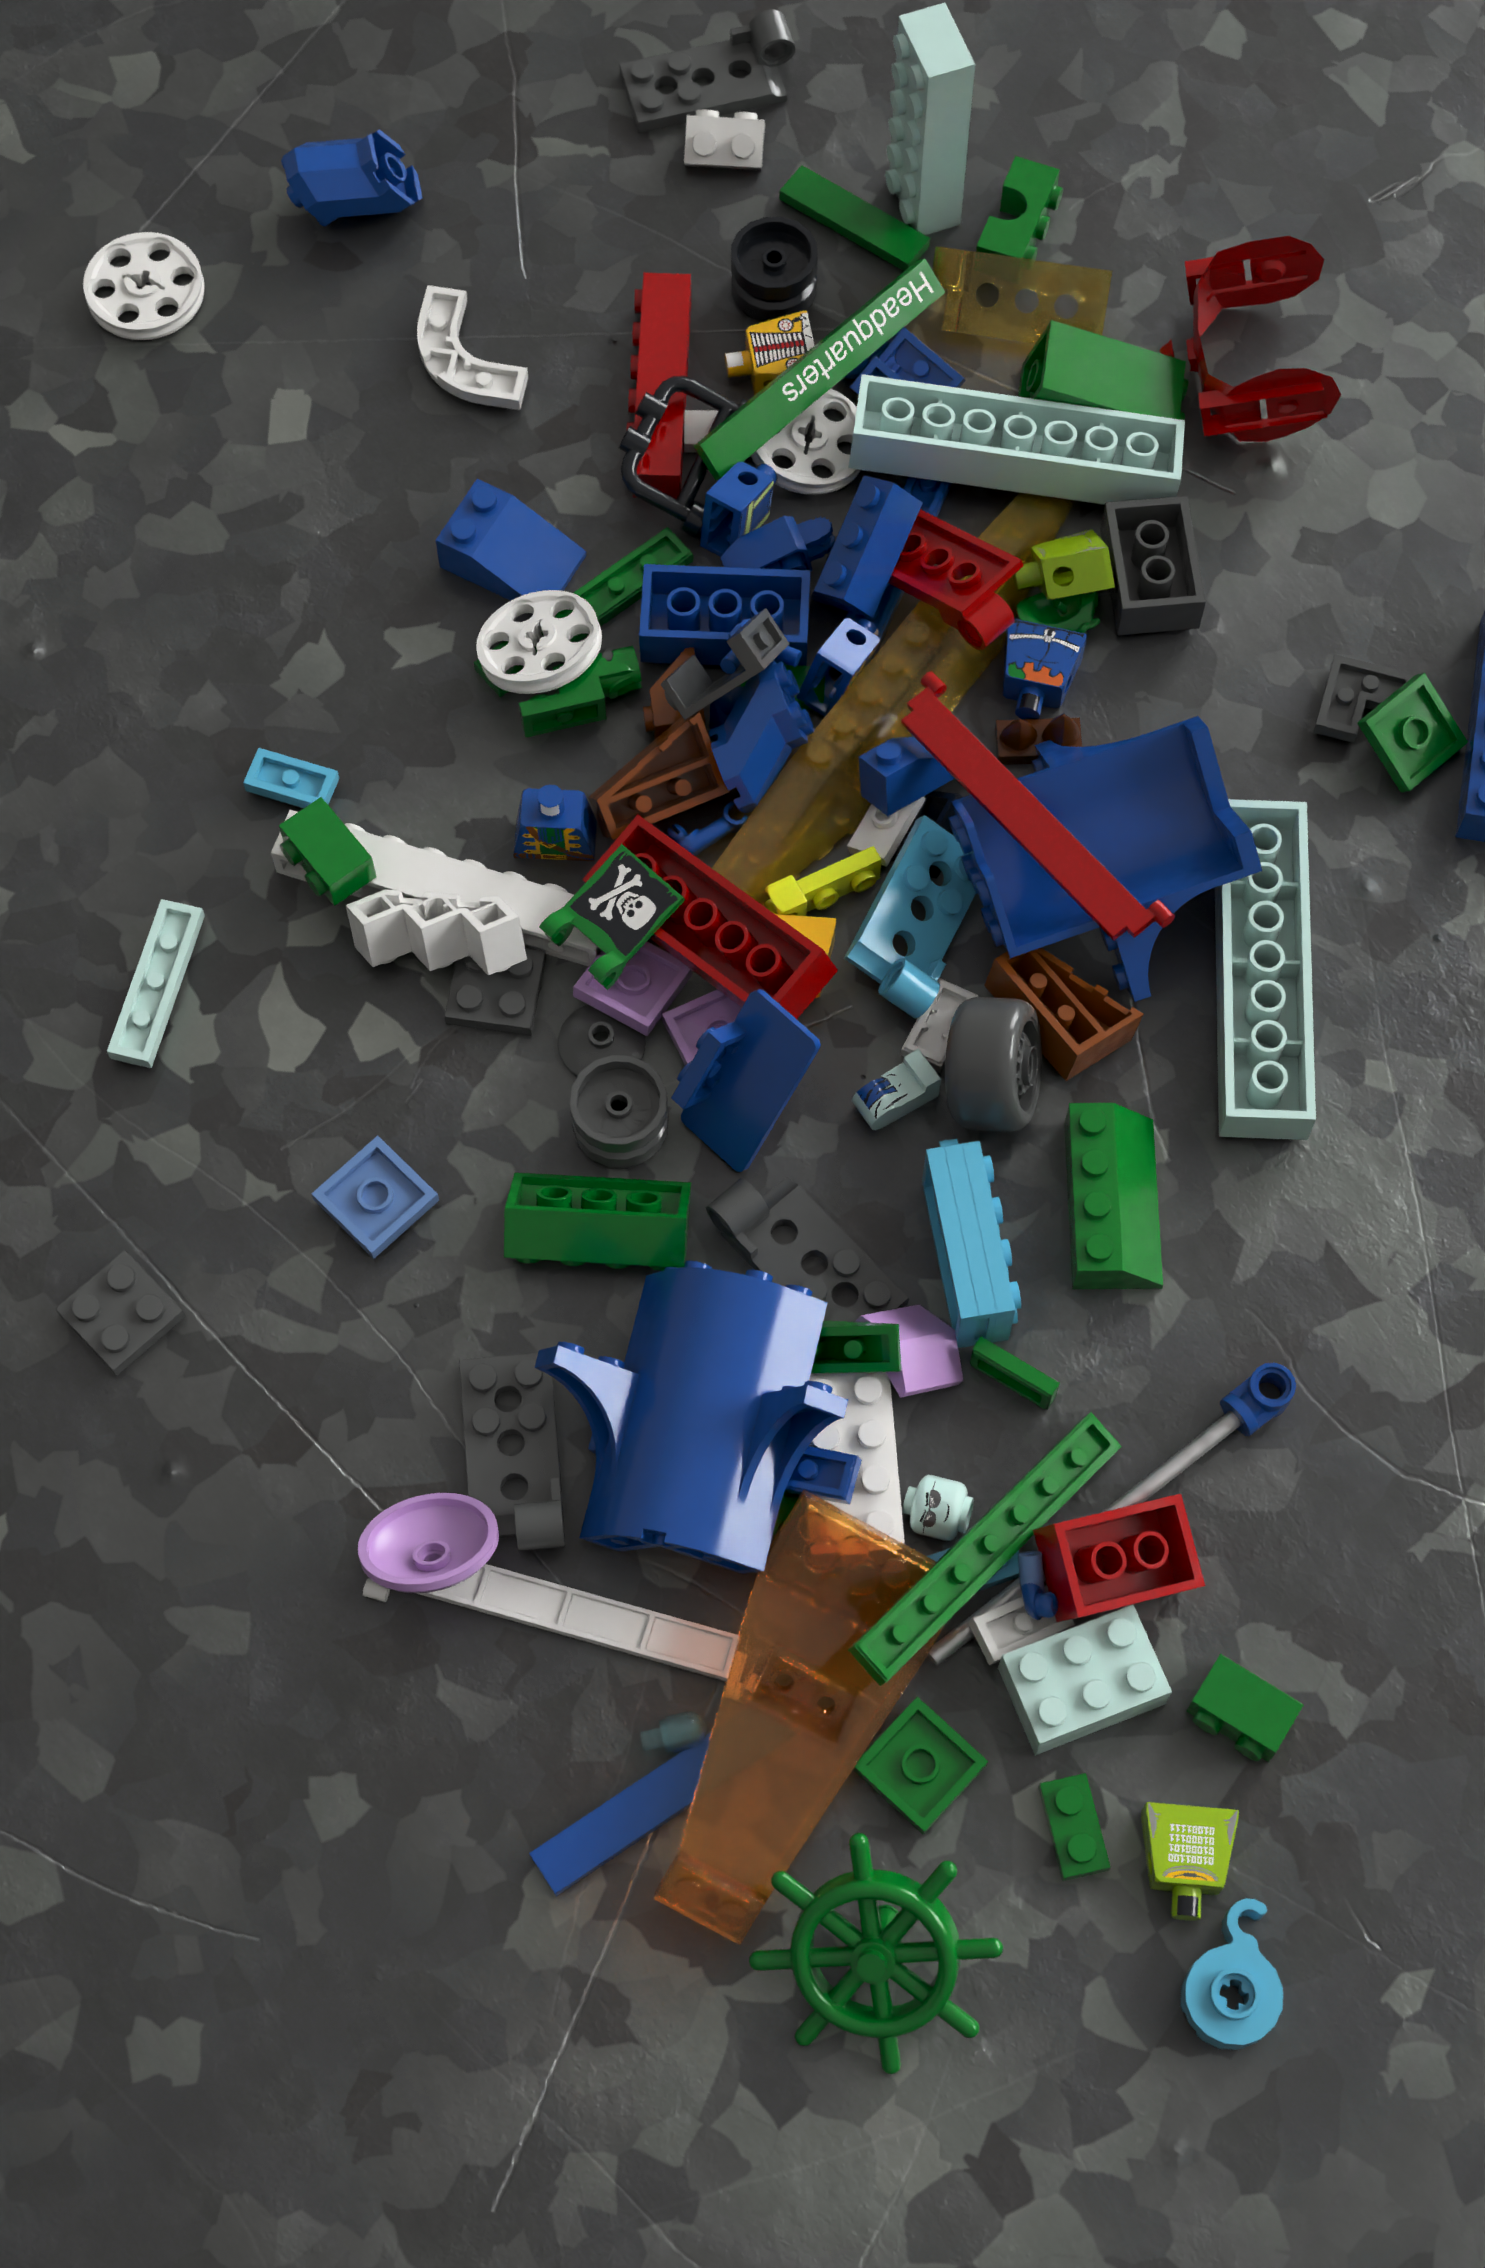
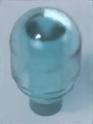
(676, 1733)

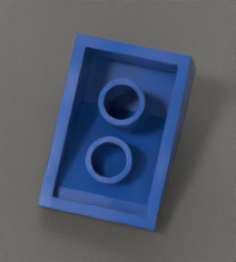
(506, 545)

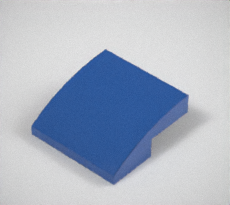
(910, 361)

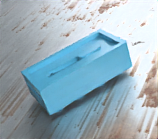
(969, 1243)

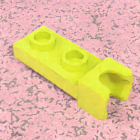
(824, 886)

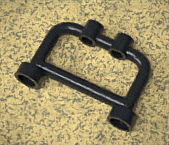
(636, 442)

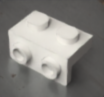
(724, 141)

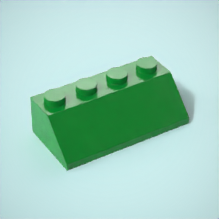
(1112, 1198)
(597, 1220)

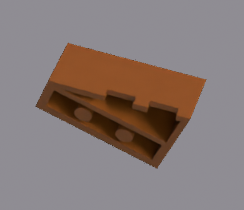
(660, 780)
(1074, 1018)

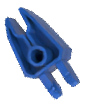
(782, 545)

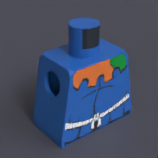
(1040, 665)

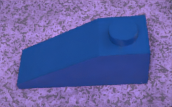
(899, 774)

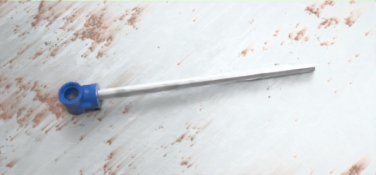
(1243, 1410)

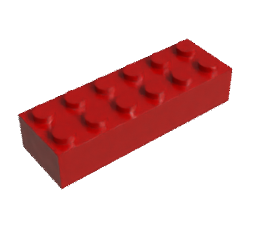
(724, 930)

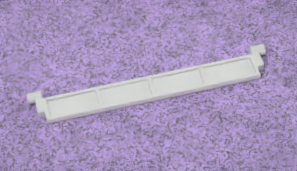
(588, 1619)

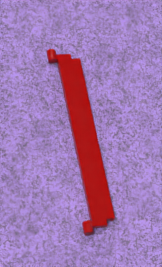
(1026, 817)

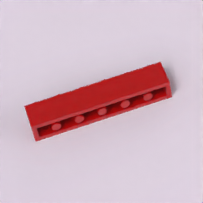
(663, 353)

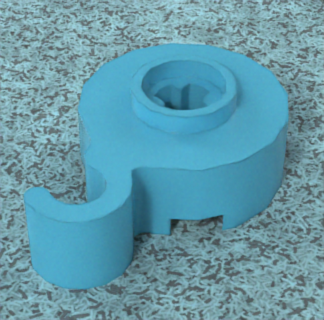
(1236, 1965)

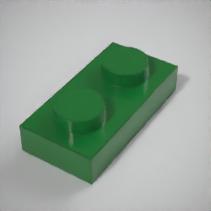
(1074, 1827)

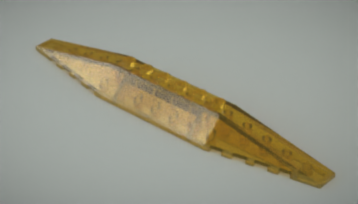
(819, 788)

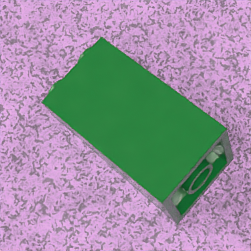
(1102, 373)

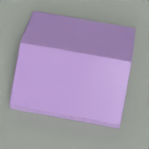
(927, 1350)

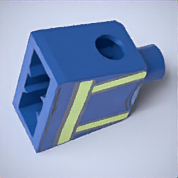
(741, 496)

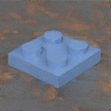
(375, 1197)

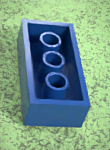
(704, 603)

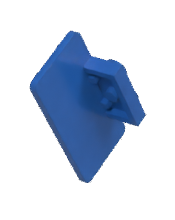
(744, 1078)

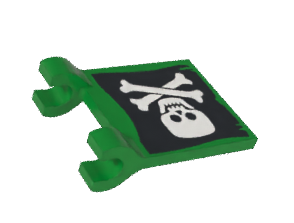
(616, 912)

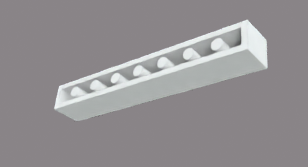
(430, 870)

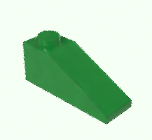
(857, 1348)

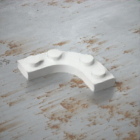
(452, 365)

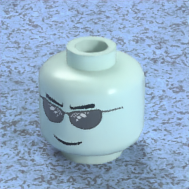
(938, 1507)

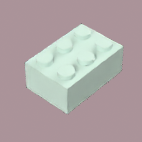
(1084, 1679)

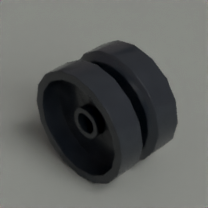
(773, 268)

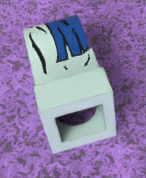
(898, 1091)

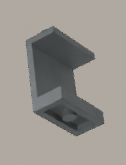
(755, 647)

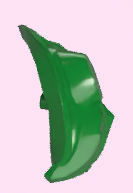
(1067, 613)

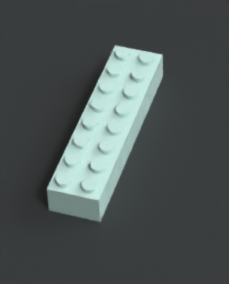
(1014, 442)
(1266, 982)

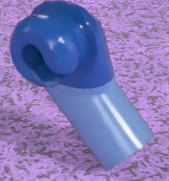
(1036, 1601)

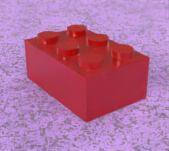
(1119, 1557)

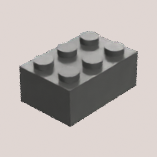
(1153, 565)

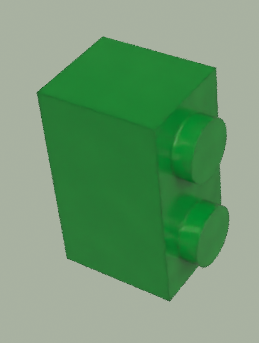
(326, 851)
(1244, 1709)

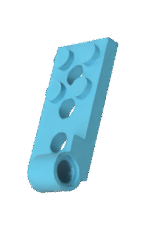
(913, 978)

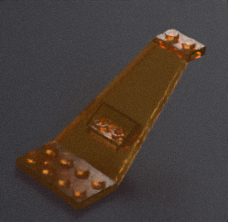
(772, 1747)

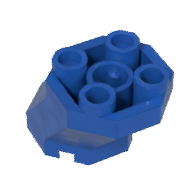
(350, 178)
(760, 734)

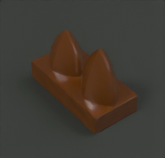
(1017, 737)

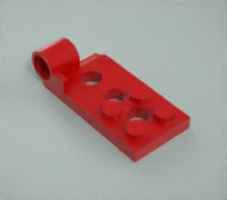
(963, 604)

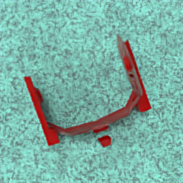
(1293, 396)

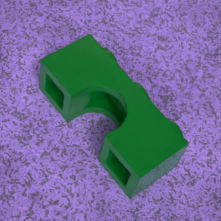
(1029, 195)

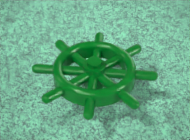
(875, 1953)

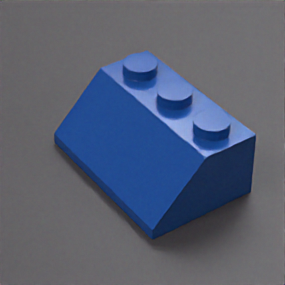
(867, 547)

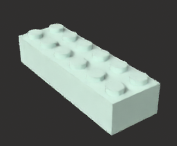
(929, 119)

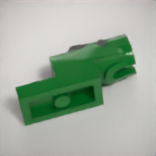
(583, 699)

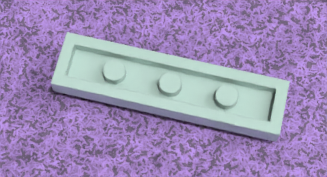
(156, 983)

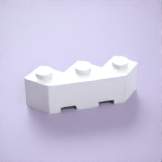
(436, 930)

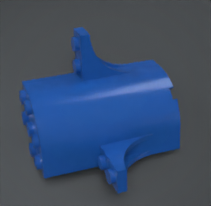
(1143, 809)
(701, 1414)

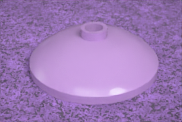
(428, 1542)

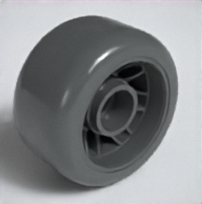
(993, 1064)

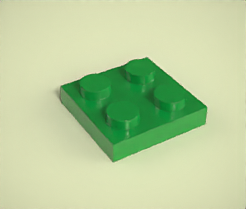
(1412, 732)
(920, 1765)

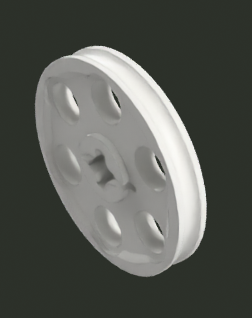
(150, 298)
(821, 451)
(553, 647)

